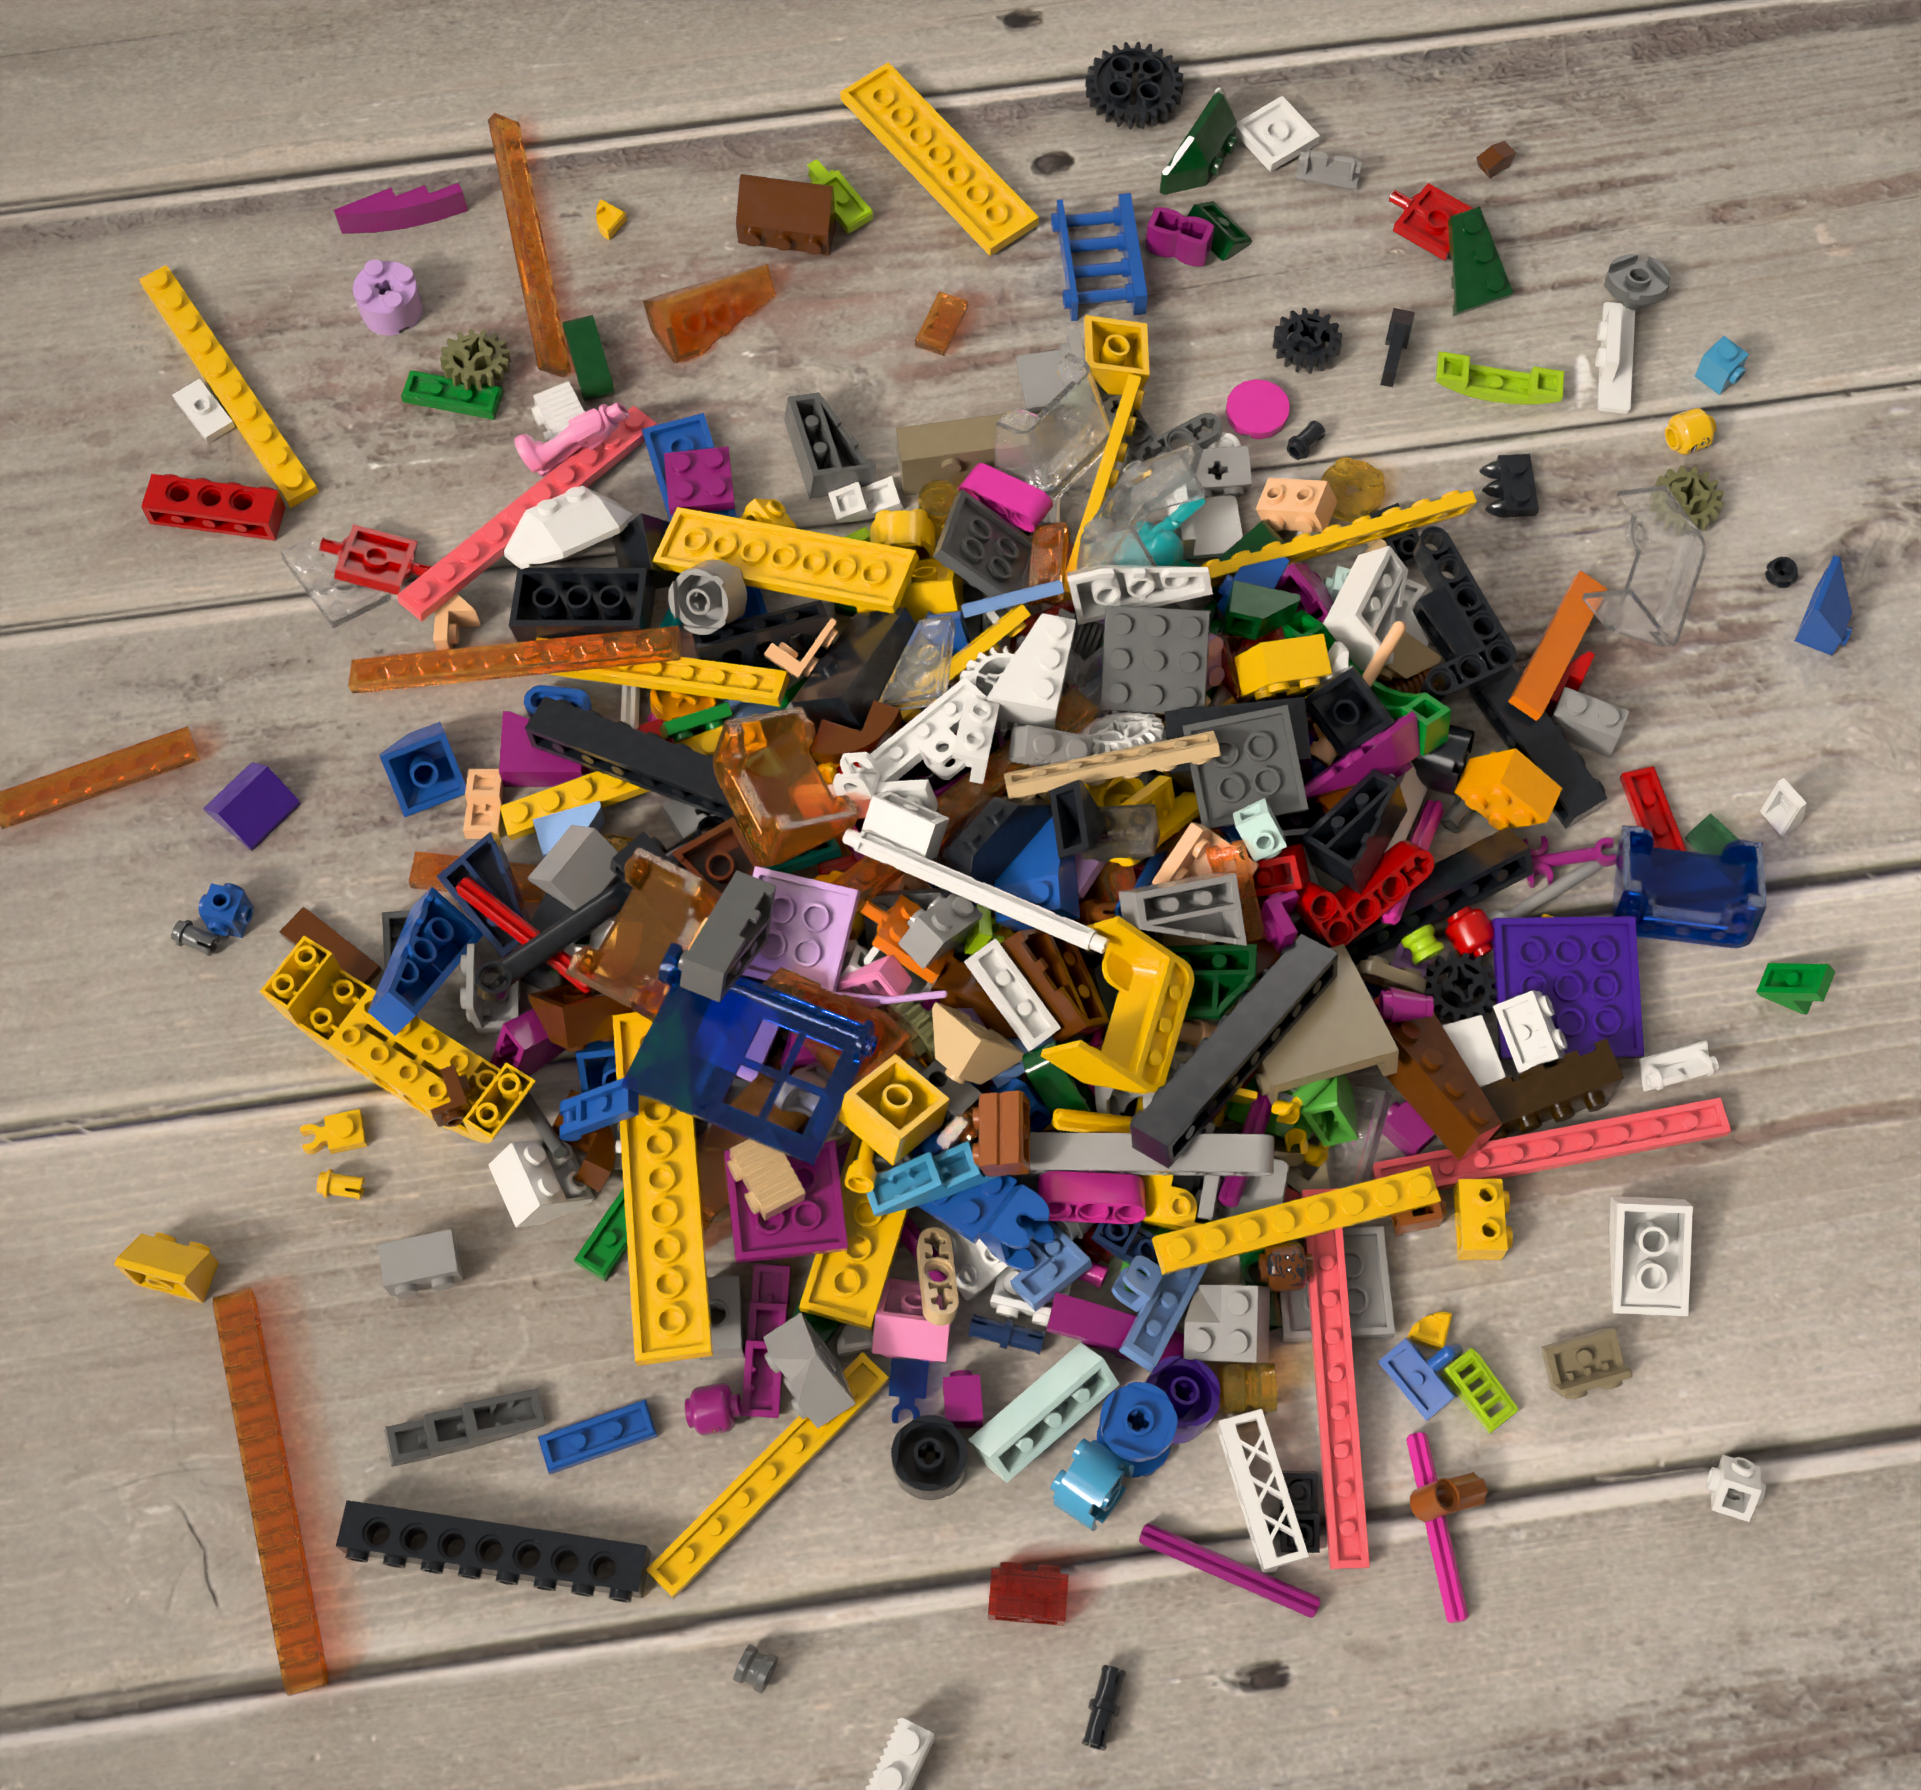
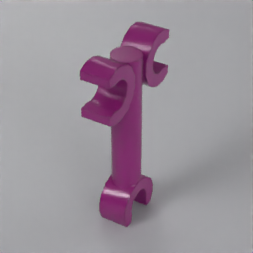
(1543, 861)

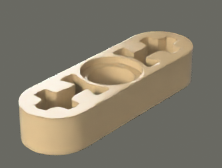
(930, 1289)

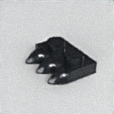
(1513, 486)

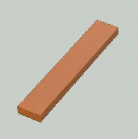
(1555, 648)

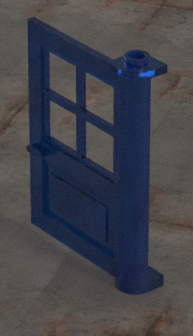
(703, 1042)

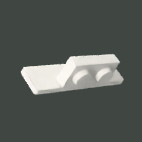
(1615, 358)

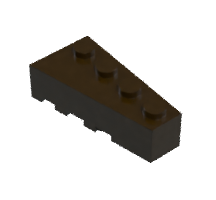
(1554, 1092)

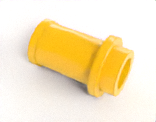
(340, 1185)

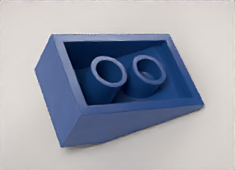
(1041, 879)

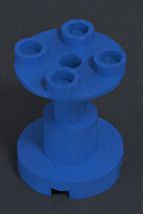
(1138, 1426)

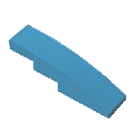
(926, 1180)

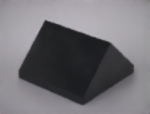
(638, 545)
(1347, 710)

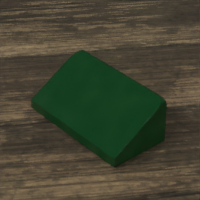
(1227, 235)

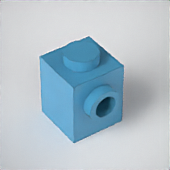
(1722, 365)

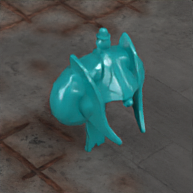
(1162, 542)

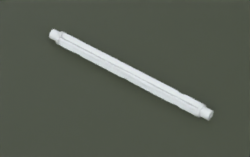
(976, 891)

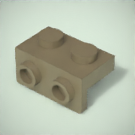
(1585, 1363)

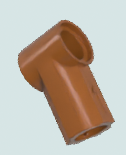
(1448, 1496)

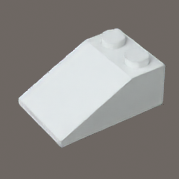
(1650, 1255)

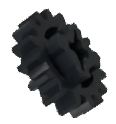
(1307, 340)
(1468, 976)

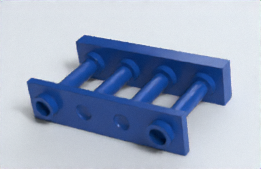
(1125, 241)

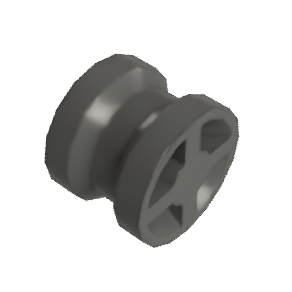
(755, 1668)

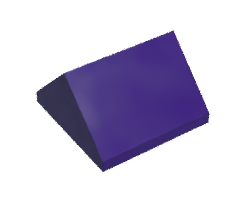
(252, 805)

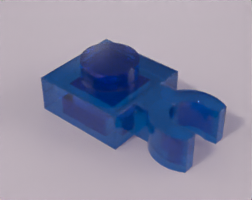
(908, 1382)

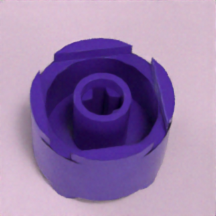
(1191, 1390)

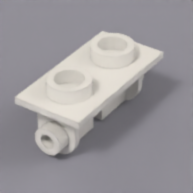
(1677, 1066)

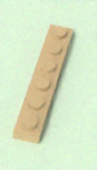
(1125, 763)

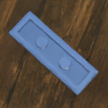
(1012, 598)

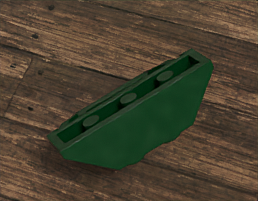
(1203, 148)
(1219, 976)

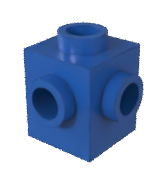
(226, 910)

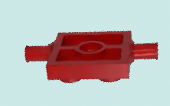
(1427, 218)
(374, 559)

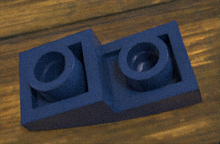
(1126, 1241)

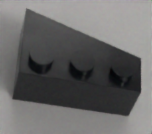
(1357, 830)

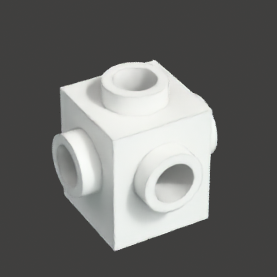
(1735, 1487)

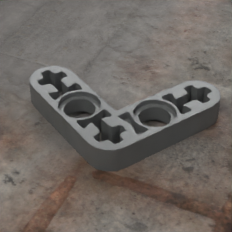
(1152, 445)

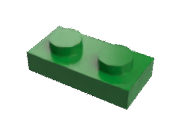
(682, 727)

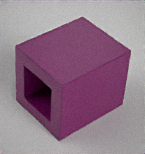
(1407, 1129)
(963, 1399)

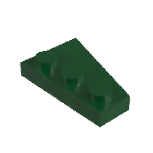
(1476, 265)

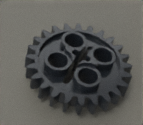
(1157, 87)

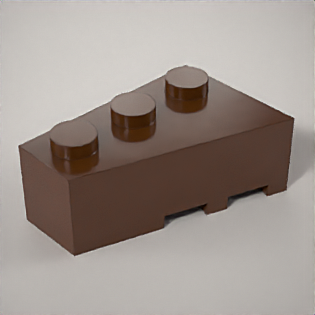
(1060, 981)

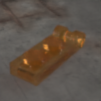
(1048, 558)
(1249, 903)

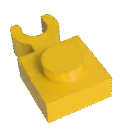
(341, 1133)

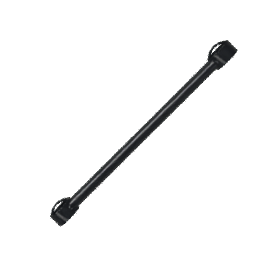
(566, 931)

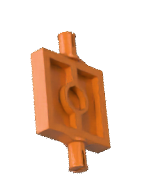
(890, 930)

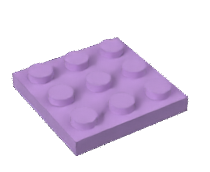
(806, 928)

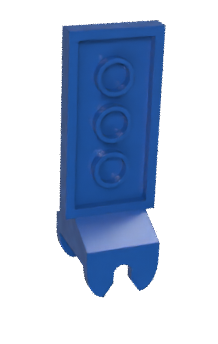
(994, 1212)

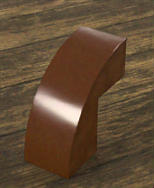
(835, 740)
(966, 992)
(600, 1153)

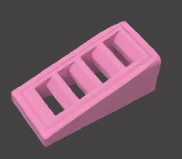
(878, 978)

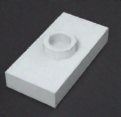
(203, 411)

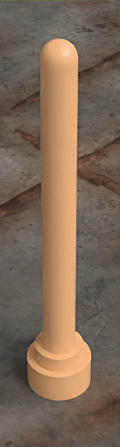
(1322, 749)

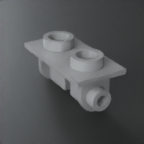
(1320, 169)

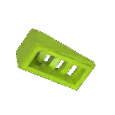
(1490, 1382)

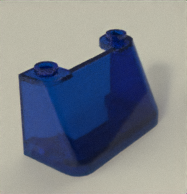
(1690, 893)

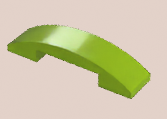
(1497, 384)

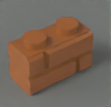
(1003, 1133)

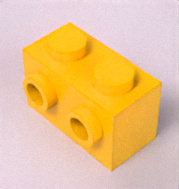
(1481, 1219)

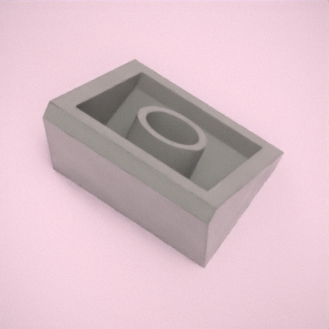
(576, 867)

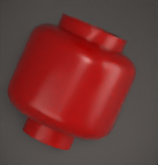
(1470, 932)

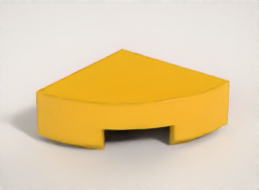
(609, 219)
(1431, 1330)

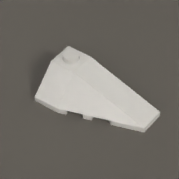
(1133, 587)

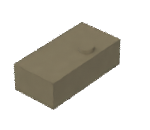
(944, 450)

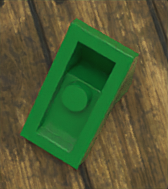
(1796, 984)

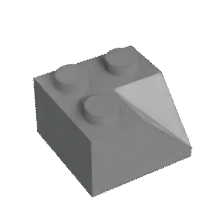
(1228, 1324)
(809, 1371)

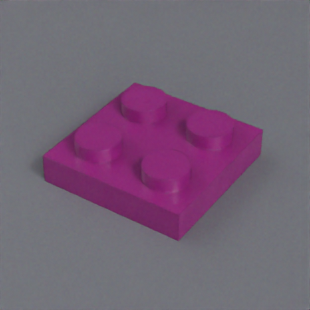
(699, 480)

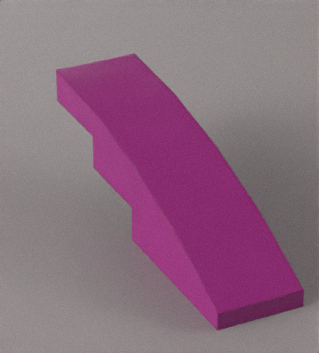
(390, 212)
(766, 1312)
(1099, 1326)

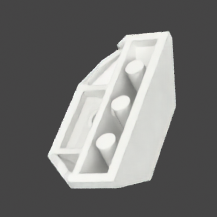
(565, 526)

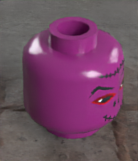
(712, 1409)

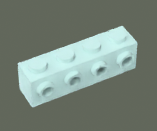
(1043, 1412)

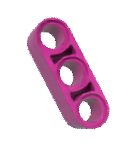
(1008, 496)
(1093, 1197)

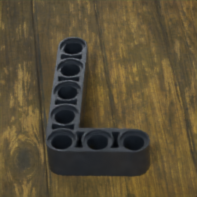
(1463, 619)

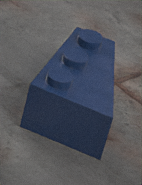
(489, 868)

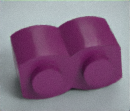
(1179, 236)

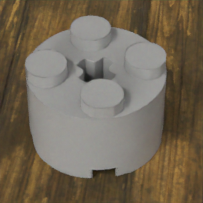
(708, 596)

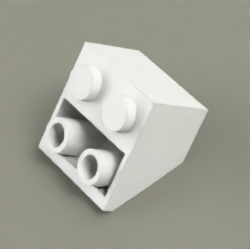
(537, 1183)

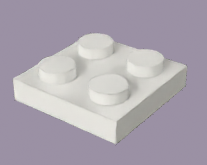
(1276, 133)

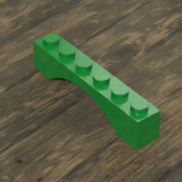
(1432, 715)

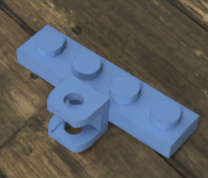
(1160, 1303)

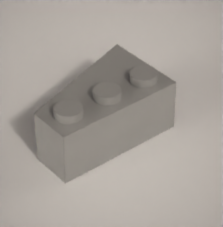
(1188, 907)

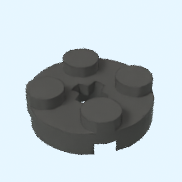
(1637, 281)

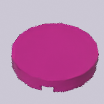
(1257, 409)

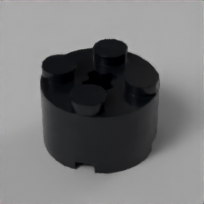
(1444, 765)
(912, 1445)

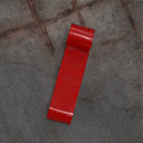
(1401, 867)

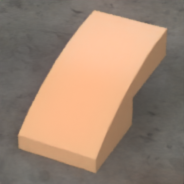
(483, 801)

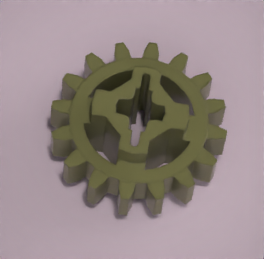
(475, 359)
(1702, 497)
(920, 1025)

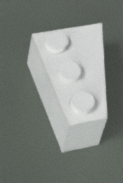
(1368, 604)
(1035, 677)

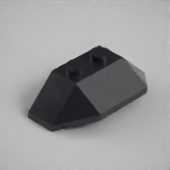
(993, 837)

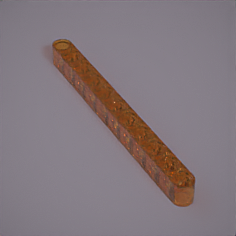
(270, 1493)

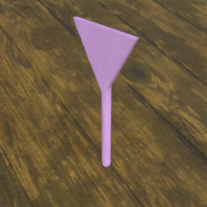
(874, 1000)

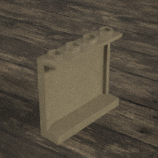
(1331, 1038)

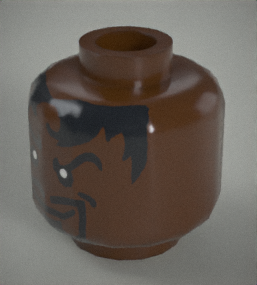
(1285, 1266)

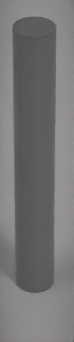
(543, 1126)

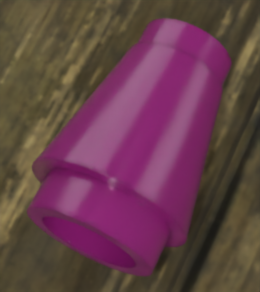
(1403, 1005)

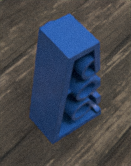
(422, 959)

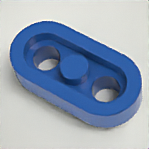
(535, 695)

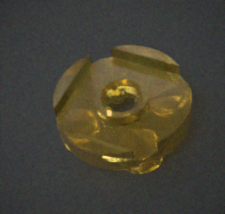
(1364, 477)

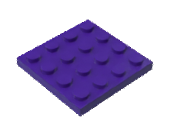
(1584, 970)

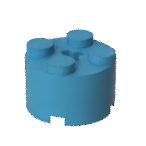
(1091, 1483)

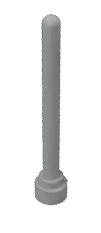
(1552, 890)

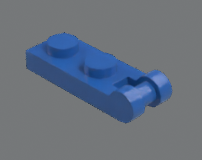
(597, 1110)

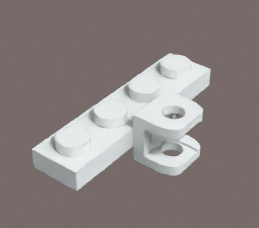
(927, 737)
(864, 783)

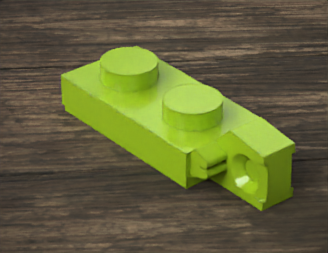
(850, 208)

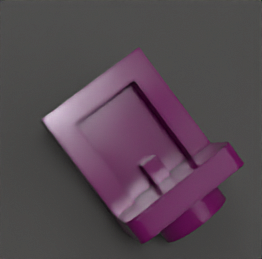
(1276, 921)

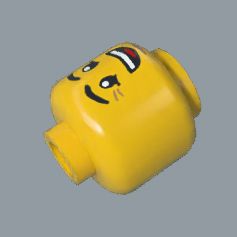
(1690, 431)

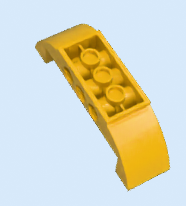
(334, 1013)

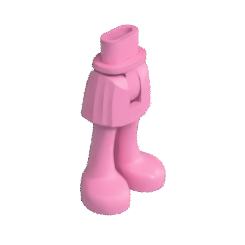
(584, 431)

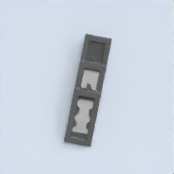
(464, 1427)

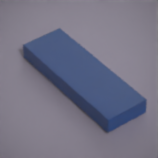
(597, 1437)

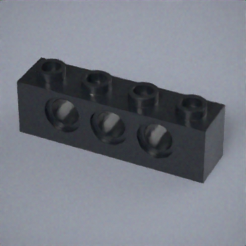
(771, 627)

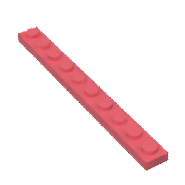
(488, 542)
(1570, 1144)
(1336, 1400)

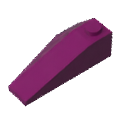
(1313, 593)
(1386, 752)

